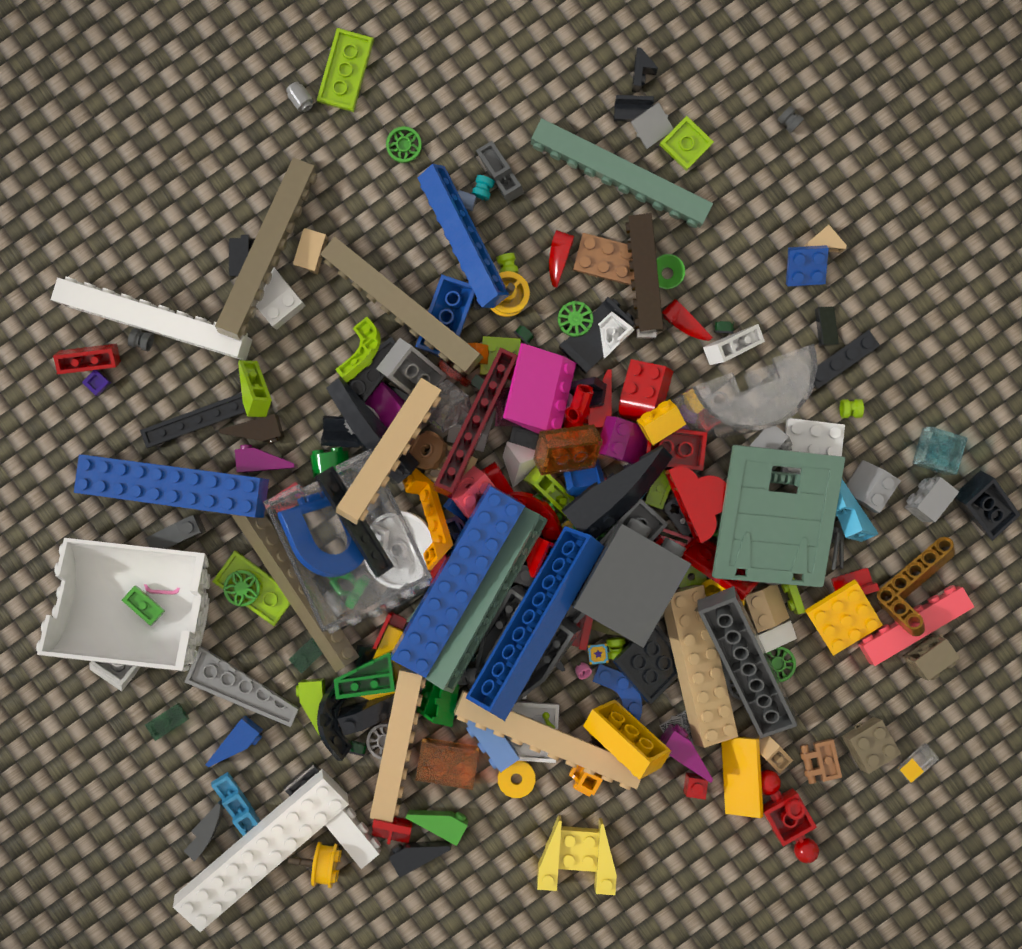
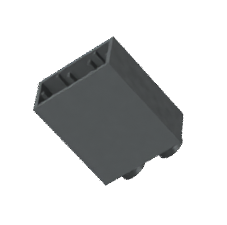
(632, 581)

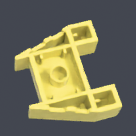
(577, 850)

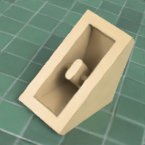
(829, 238)

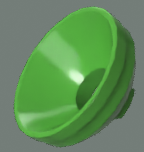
(676, 265)

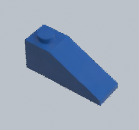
(239, 739)

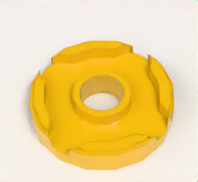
(520, 789)

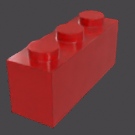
(86, 359)

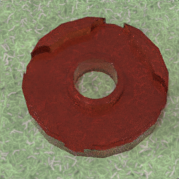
(453, 373)

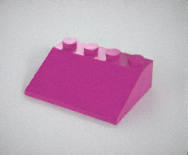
(539, 389)

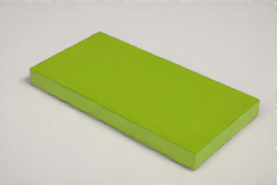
(345, 70)
(271, 601)

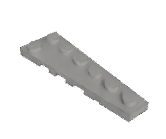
(228, 682)

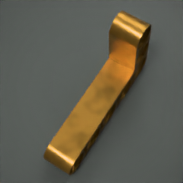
(912, 583)

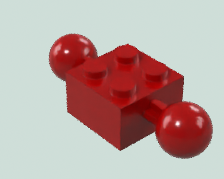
(782, 825)

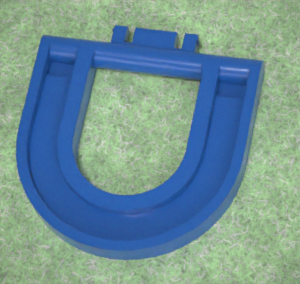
(304, 546)

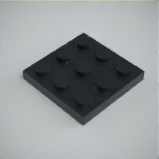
(649, 668)

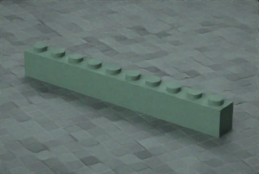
(620, 173)
(486, 601)

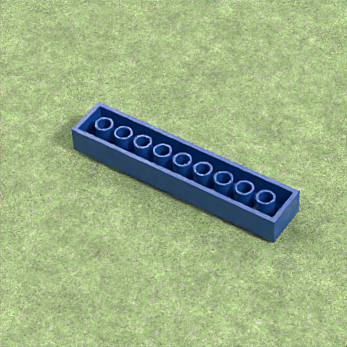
(171, 486)
(457, 580)
(535, 622)

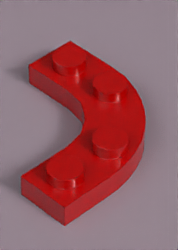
(552, 527)

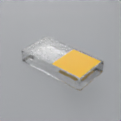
(917, 763)

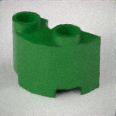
(321, 461)

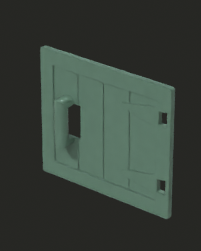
(774, 530)

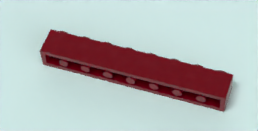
(475, 423)

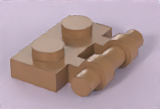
(827, 761)

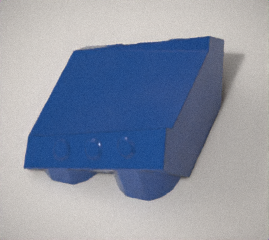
(580, 480)

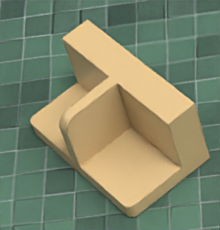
(309, 250)

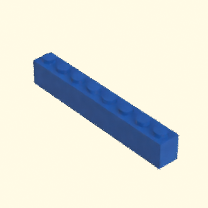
(463, 236)

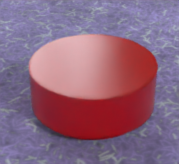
(795, 809)

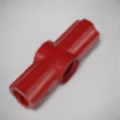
(579, 407)

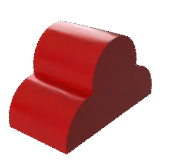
(698, 499)

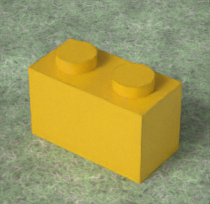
(661, 422)

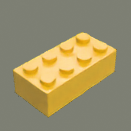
(627, 739)

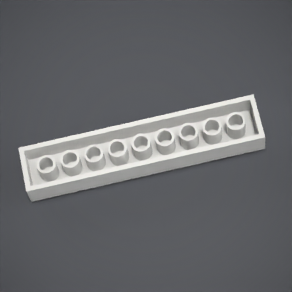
(147, 317)
(260, 850)

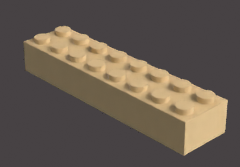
(699, 670)

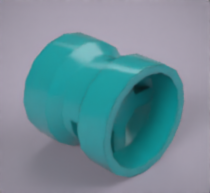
(483, 187)

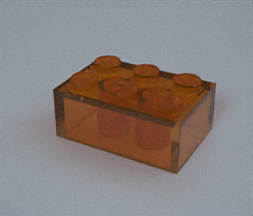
(567, 449)
(447, 763)

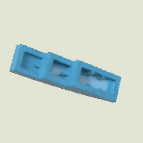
(235, 803)

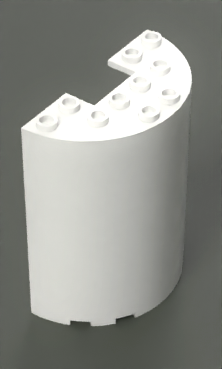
(99, 627)

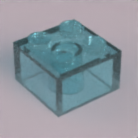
(939, 451)

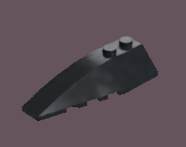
(366, 426)
(610, 500)

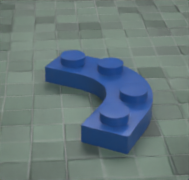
(619, 683)

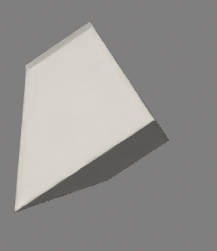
(613, 332)
(518, 462)

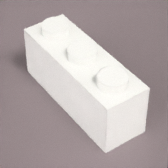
(354, 837)

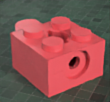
(470, 490)

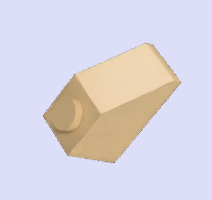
(774, 754)

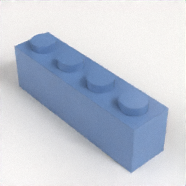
(499, 749)

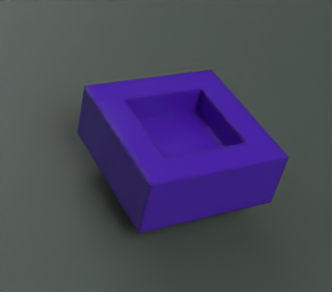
(96, 382)

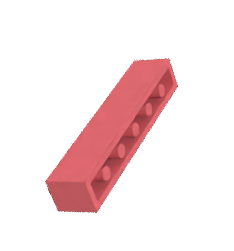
(935, 614)

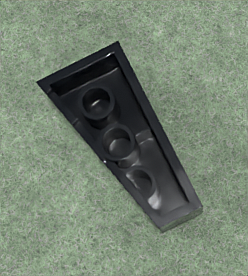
(370, 377)

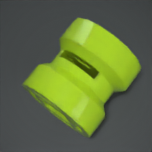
(507, 262)
(851, 408)
(618, 643)

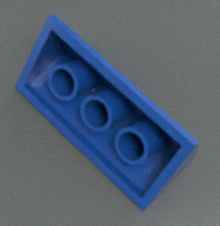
(449, 306)

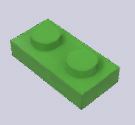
(143, 605)

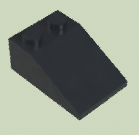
(986, 504)

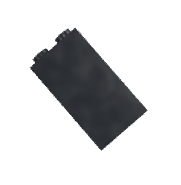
(588, 348)

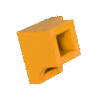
(585, 782)

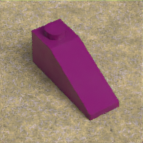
(254, 460)

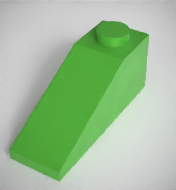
(441, 823)

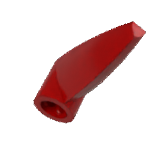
(559, 254)
(679, 316)
(497, 477)

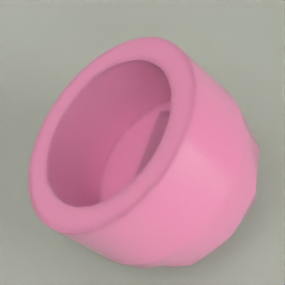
(583, 671)

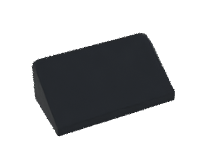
(826, 326)

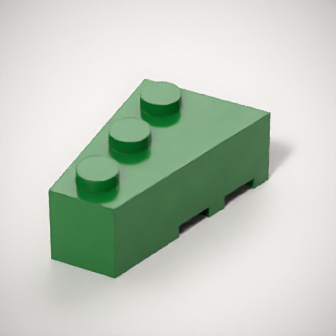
(367, 679)
(438, 704)

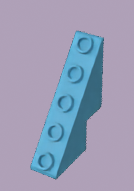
(852, 517)

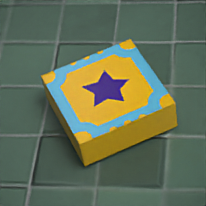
(598, 653)

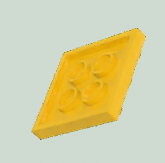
(843, 617)

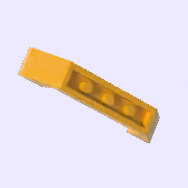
(419, 484)

